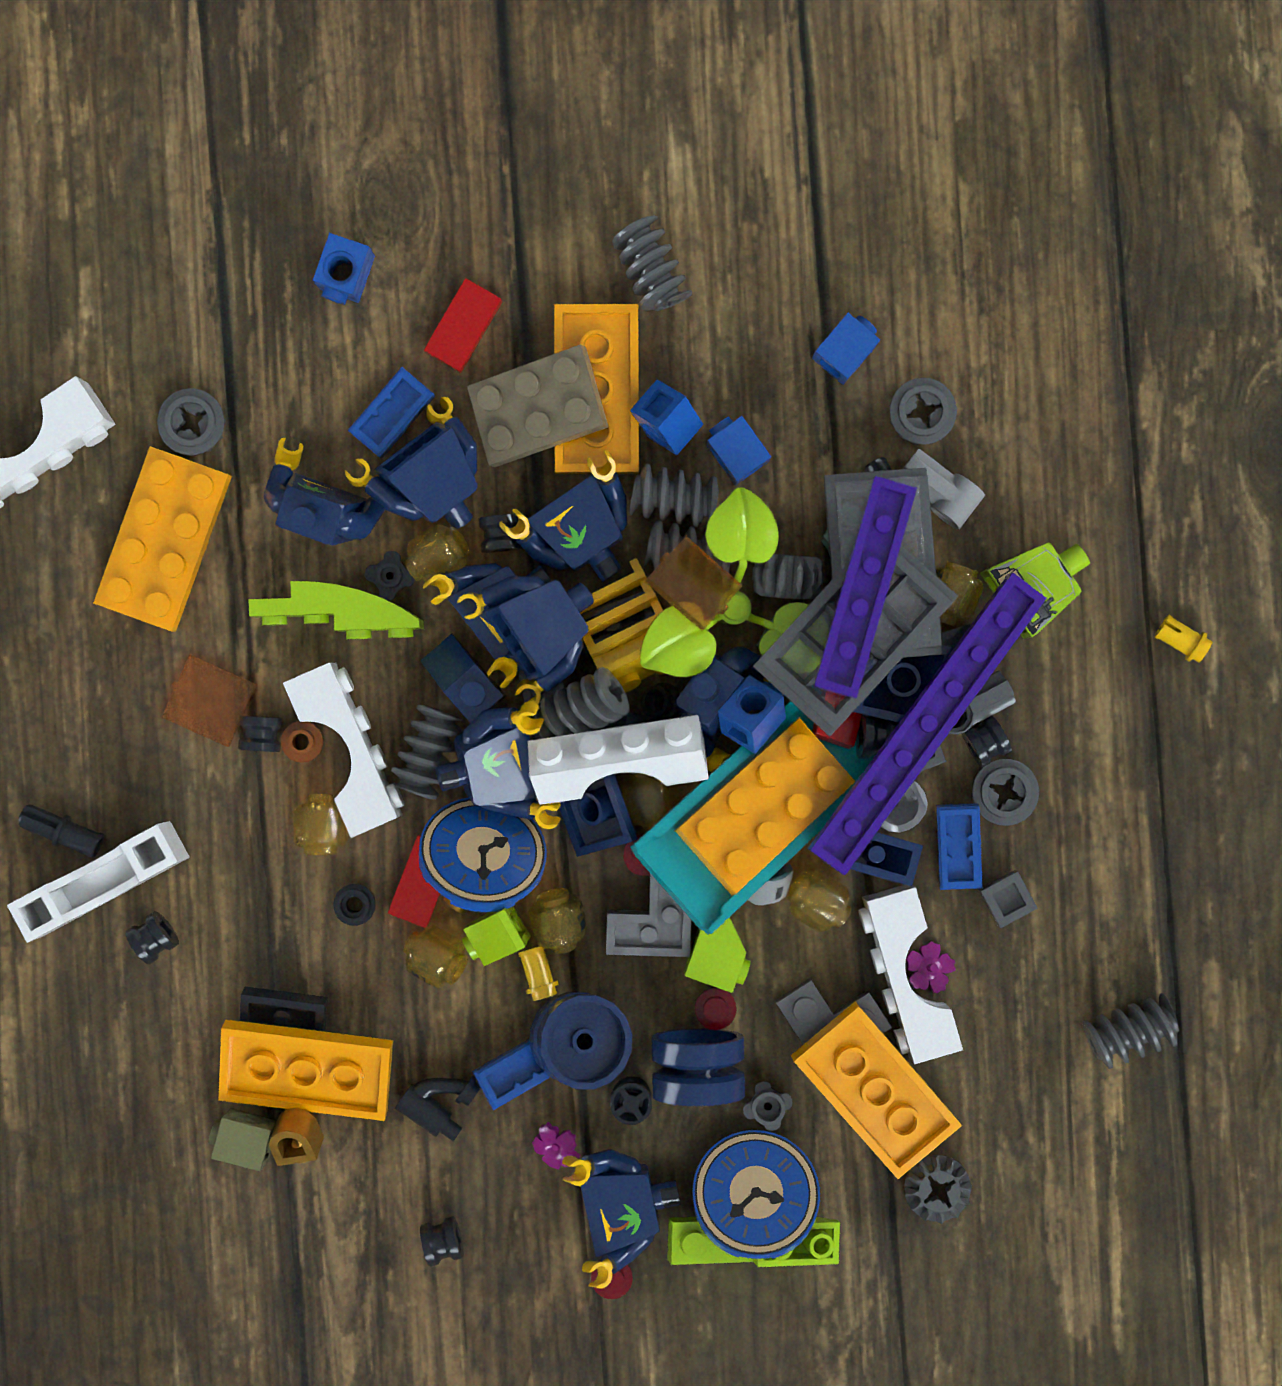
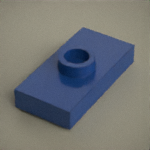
(391, 413)
(959, 846)
(509, 1075)

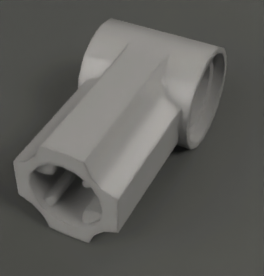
(951, 495)

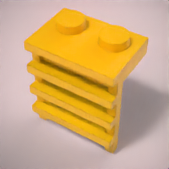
(622, 651)

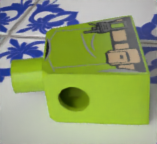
(1047, 574)

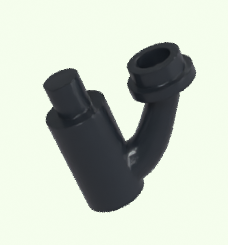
(429, 1113)

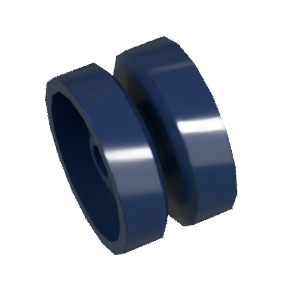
(600, 1055)
(698, 1067)

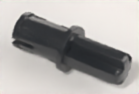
(61, 830)

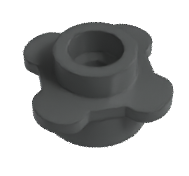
(772, 1117)

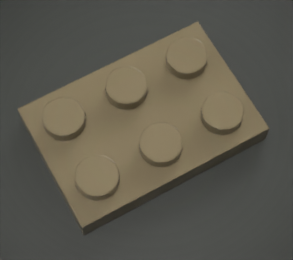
(537, 406)

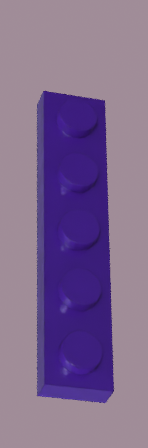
(865, 587)

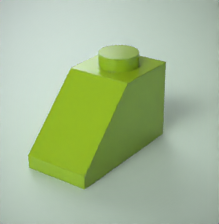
(495, 935)
(718, 958)

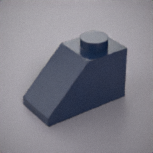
(462, 678)
(889, 859)

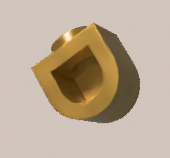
(296, 1137)

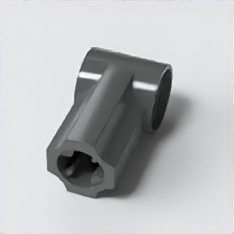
(991, 698)

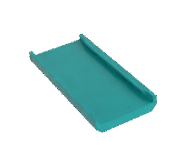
(684, 873)

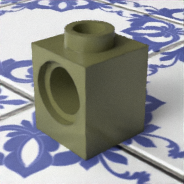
(242, 1139)

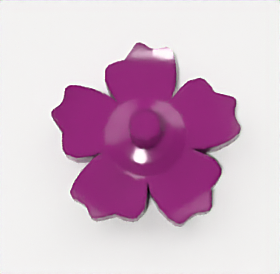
(929, 968)
(554, 1146)

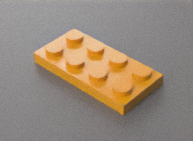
(612, 347)
(162, 539)
(765, 806)
(305, 1070)
(876, 1090)

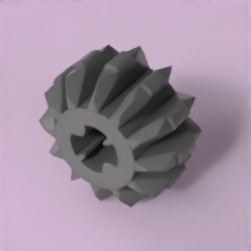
(789, 577)

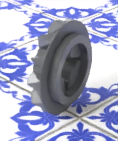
(931, 394)
(172, 419)
(1022, 783)
(943, 1170)

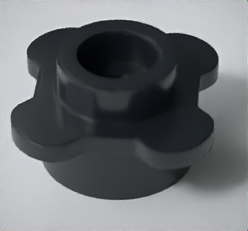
(378, 572)

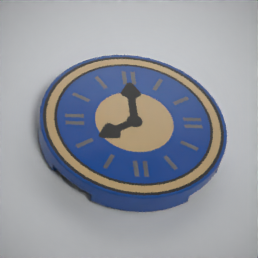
(481, 856)
(756, 1194)

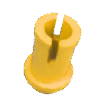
(1184, 639)
(538, 973)

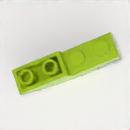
(352, 609)
(691, 1246)

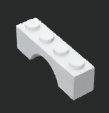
(70, 420)
(325, 698)
(570, 763)
(98, 881)
(925, 1025)

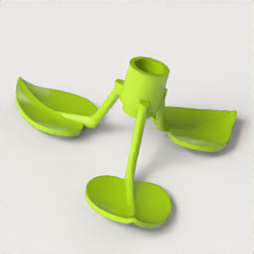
(736, 530)

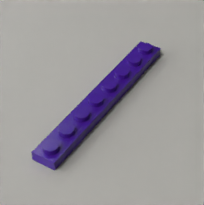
(927, 723)

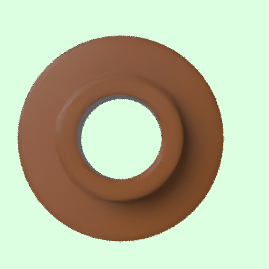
(314, 736)

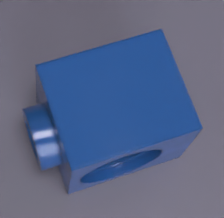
(343, 251)
(847, 347)
(666, 417)
(737, 449)
(752, 729)

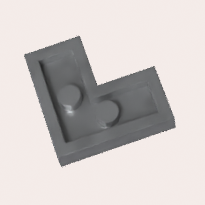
(656, 932)
(810, 1013)

